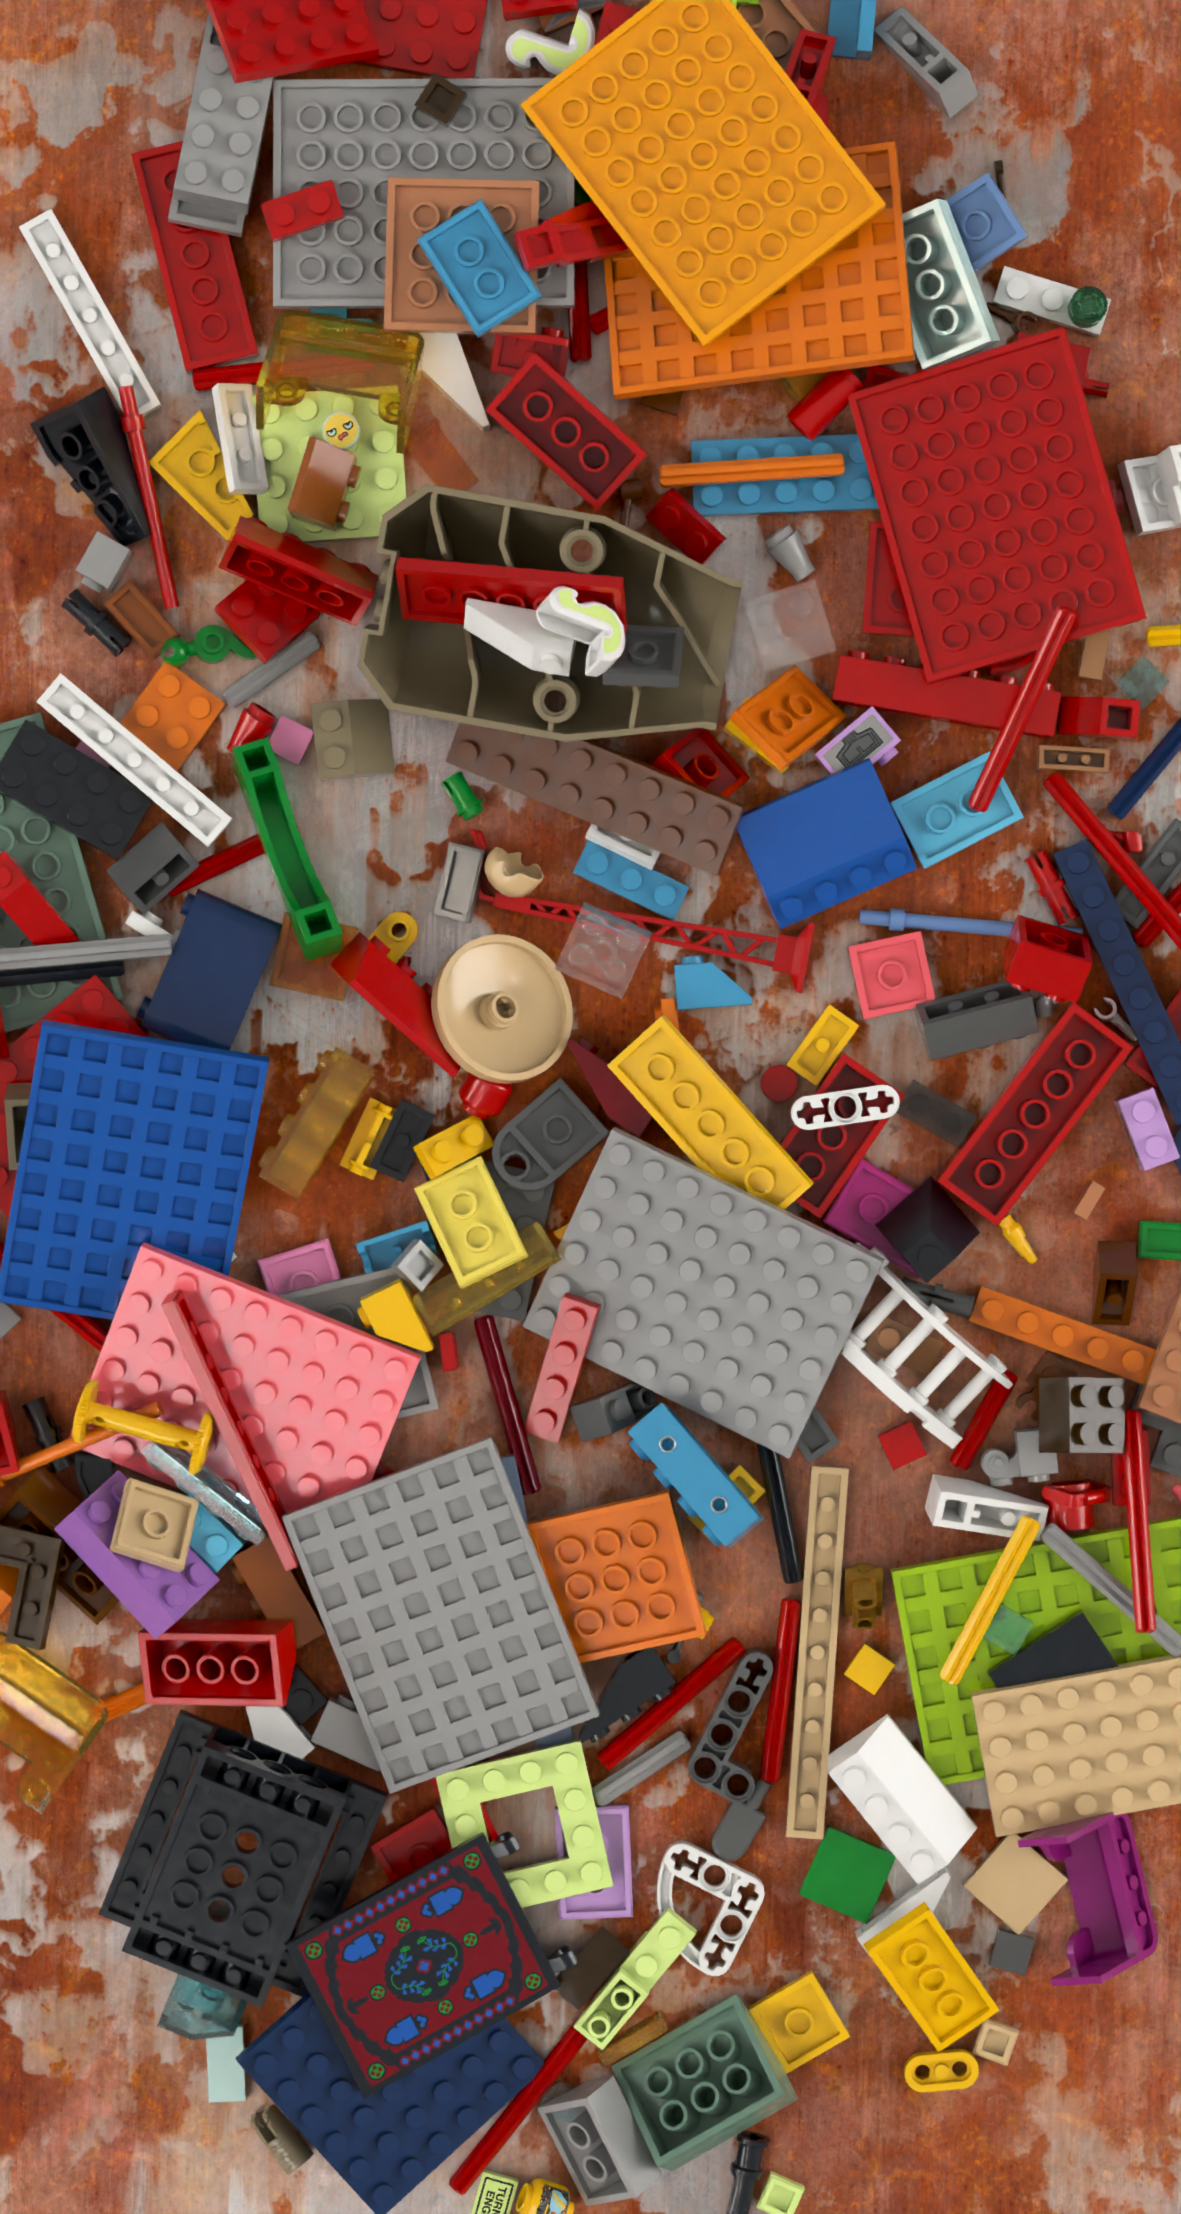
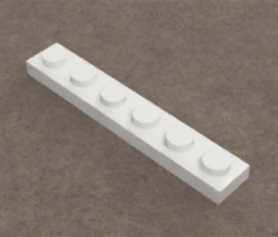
(87, 310)
(134, 760)

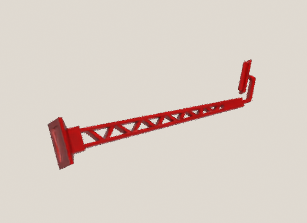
(791, 952)

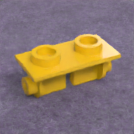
(367, 1138)

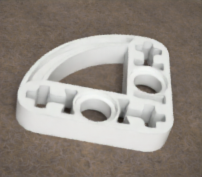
(726, 1890)

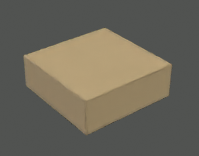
(995, 2041)

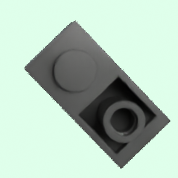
(612, 1410)

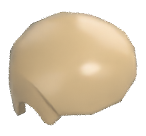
(510, 875)

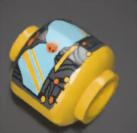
(544, 2198)

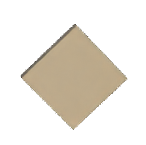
(154, 1525)
(1015, 1882)

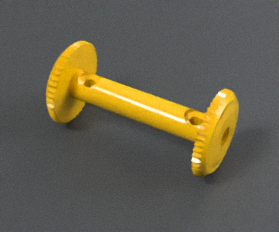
(141, 1426)

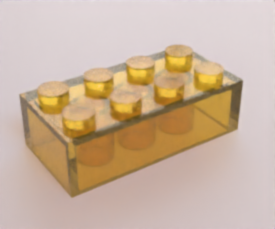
(318, 1122)

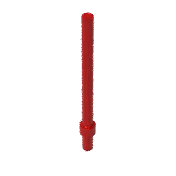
(133, 424)

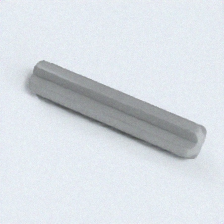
(272, 670)
(641, 1768)

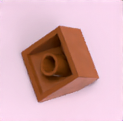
(323, 485)

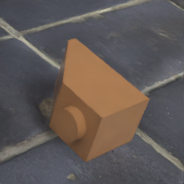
(892, 1333)

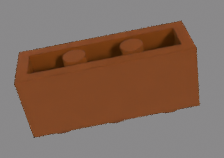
(276, 1591)

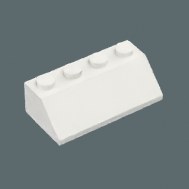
(901, 1798)

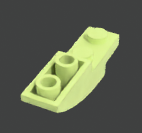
(634, 1978)

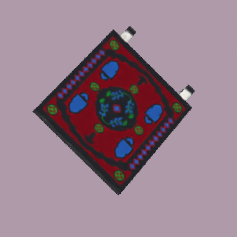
(425, 1963)

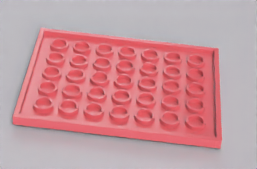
(304, 1383)

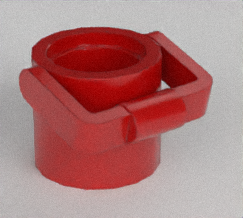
(1073, 1502)

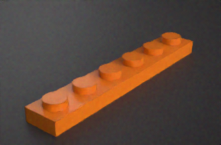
(1061, 1335)

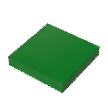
(847, 1874)

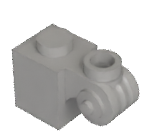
(1024, 1461)

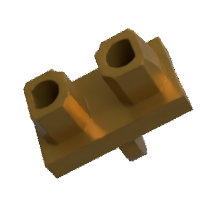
(863, 1594)

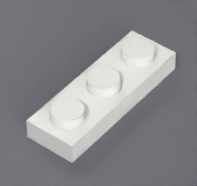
(1041, 296)
(240, 439)

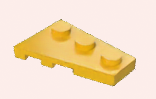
(196, 470)

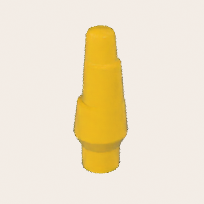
(1016, 1237)

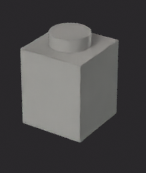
(103, 563)

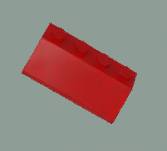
(299, 570)
(394, 994)
(219, 1663)

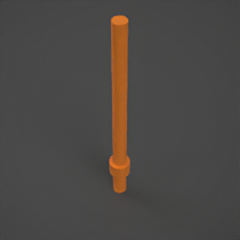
(70, 1446)

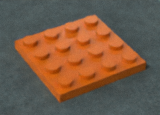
(620, 1575)

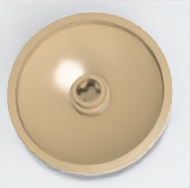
(501, 1009)

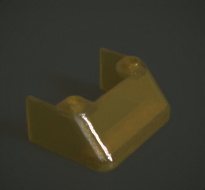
(341, 359)

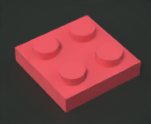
(891, 974)

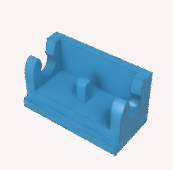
(386, 1248)

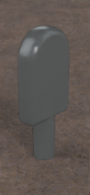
(740, 1824)

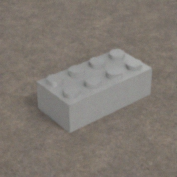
(222, 136)

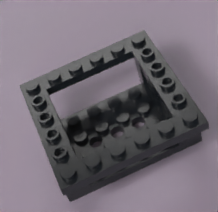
(233, 1791)

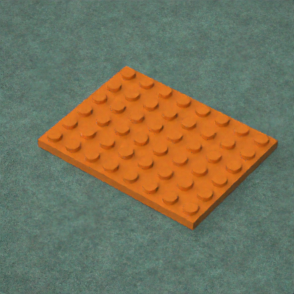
(831, 317)

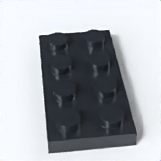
(72, 790)

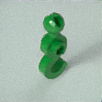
(210, 646)

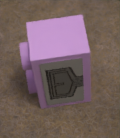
(863, 739)
(1146, 1129)

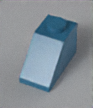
(705, 986)

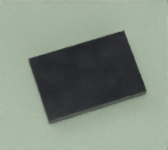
(1062, 1651)

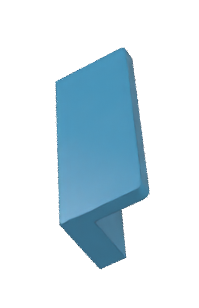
(853, 26)

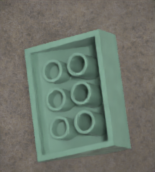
(703, 2084)

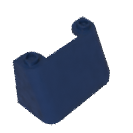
(210, 973)

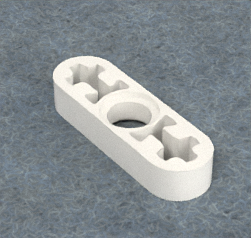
(871, 1093)

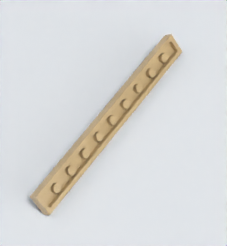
(817, 1652)

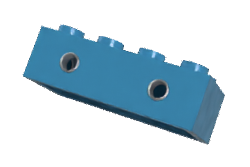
(696, 1475)

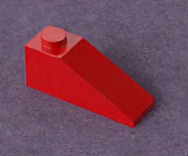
(810, 64)
(29, 906)

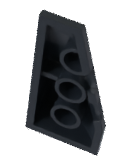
(95, 452)

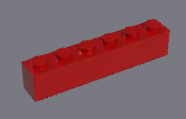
(958, 700)

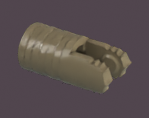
(281, 2138)

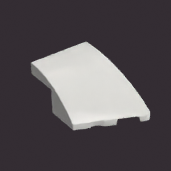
(1153, 490)

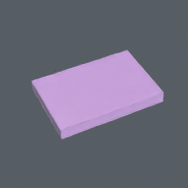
(610, 1901)

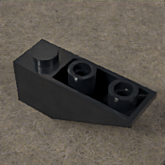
(634, 1681)

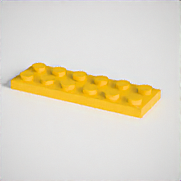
(706, 1115)

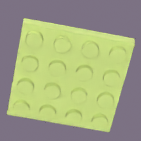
(283, 447)

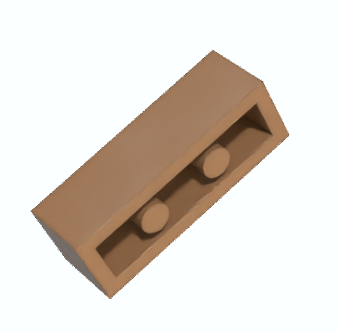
(1093, 656)
(1073, 759)

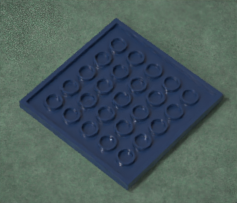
(401, 2131)

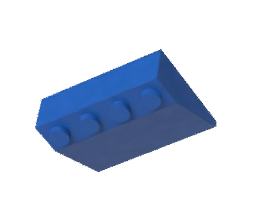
(824, 843)

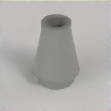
(790, 552)

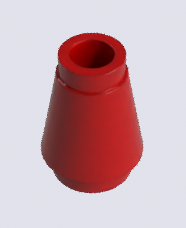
(252, 725)

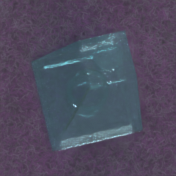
(200, 2011)

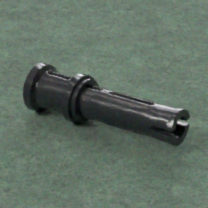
(746, 2170)

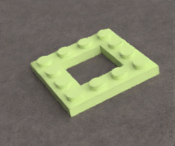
(556, 1766)

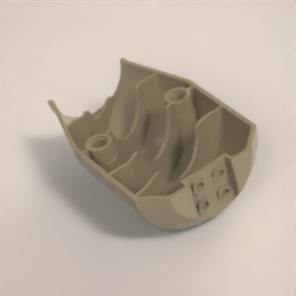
(462, 679)

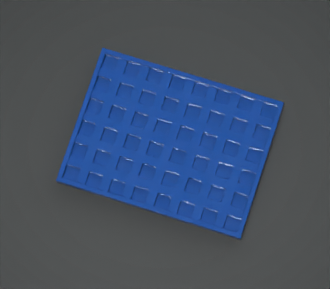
(125, 1150)

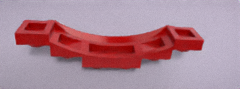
(569, 238)

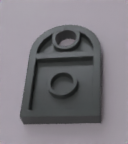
(548, 1137)

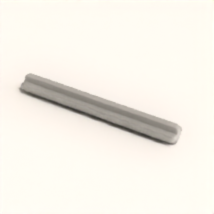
(85, 952)
(1106, 1584)

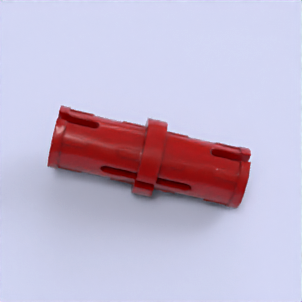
(1051, 887)

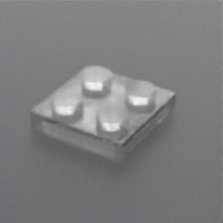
(789, 626)
(603, 950)

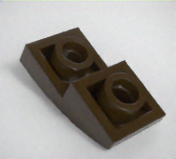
(593, 1966)

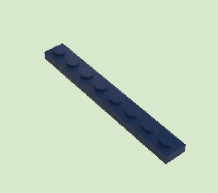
(1124, 969)

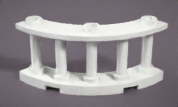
(883, 1372)

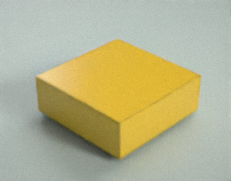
(869, 1668)

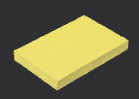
(471, 1222)

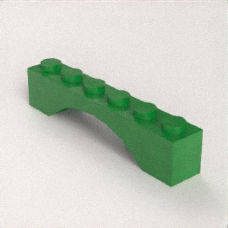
(285, 851)

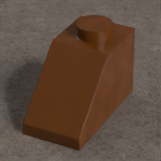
(1114, 1282)

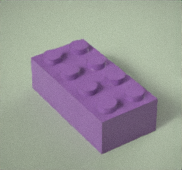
(149, 1592)

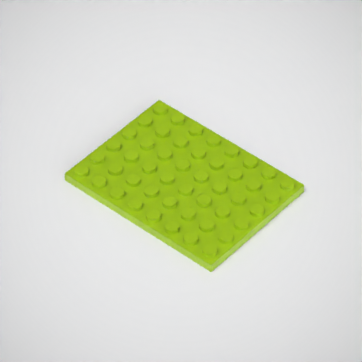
(940, 1595)

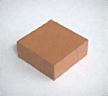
(1087, 1200)

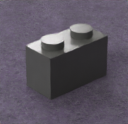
(152, 868)

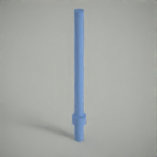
(898, 920)

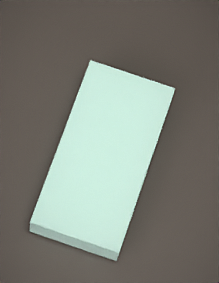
(224, 2073)

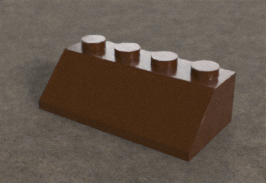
(41, 1507)

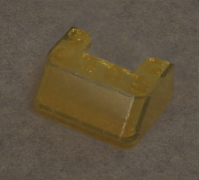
(44, 1721)

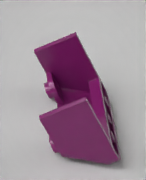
(1106, 1895)

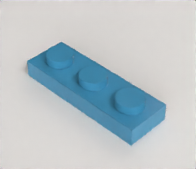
(631, 880)

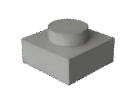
(417, 1265)

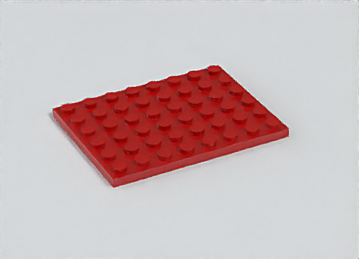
(996, 504)

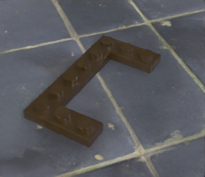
(39, 1566)

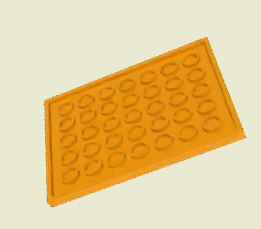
(703, 158)

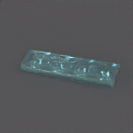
(207, 1487)

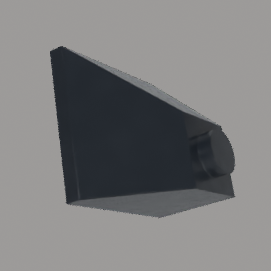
(928, 1229)

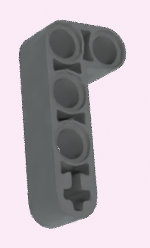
(737, 1720)

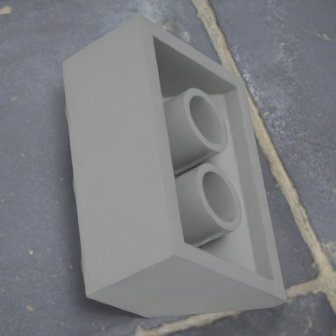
(601, 2142)

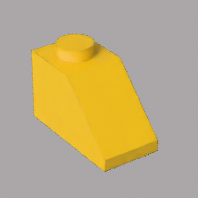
(395, 1316)

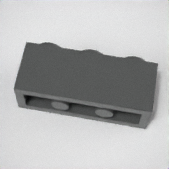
(976, 1019)

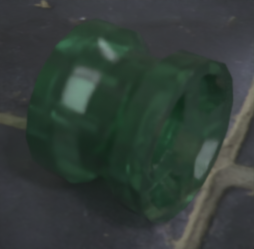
(1091, 300)

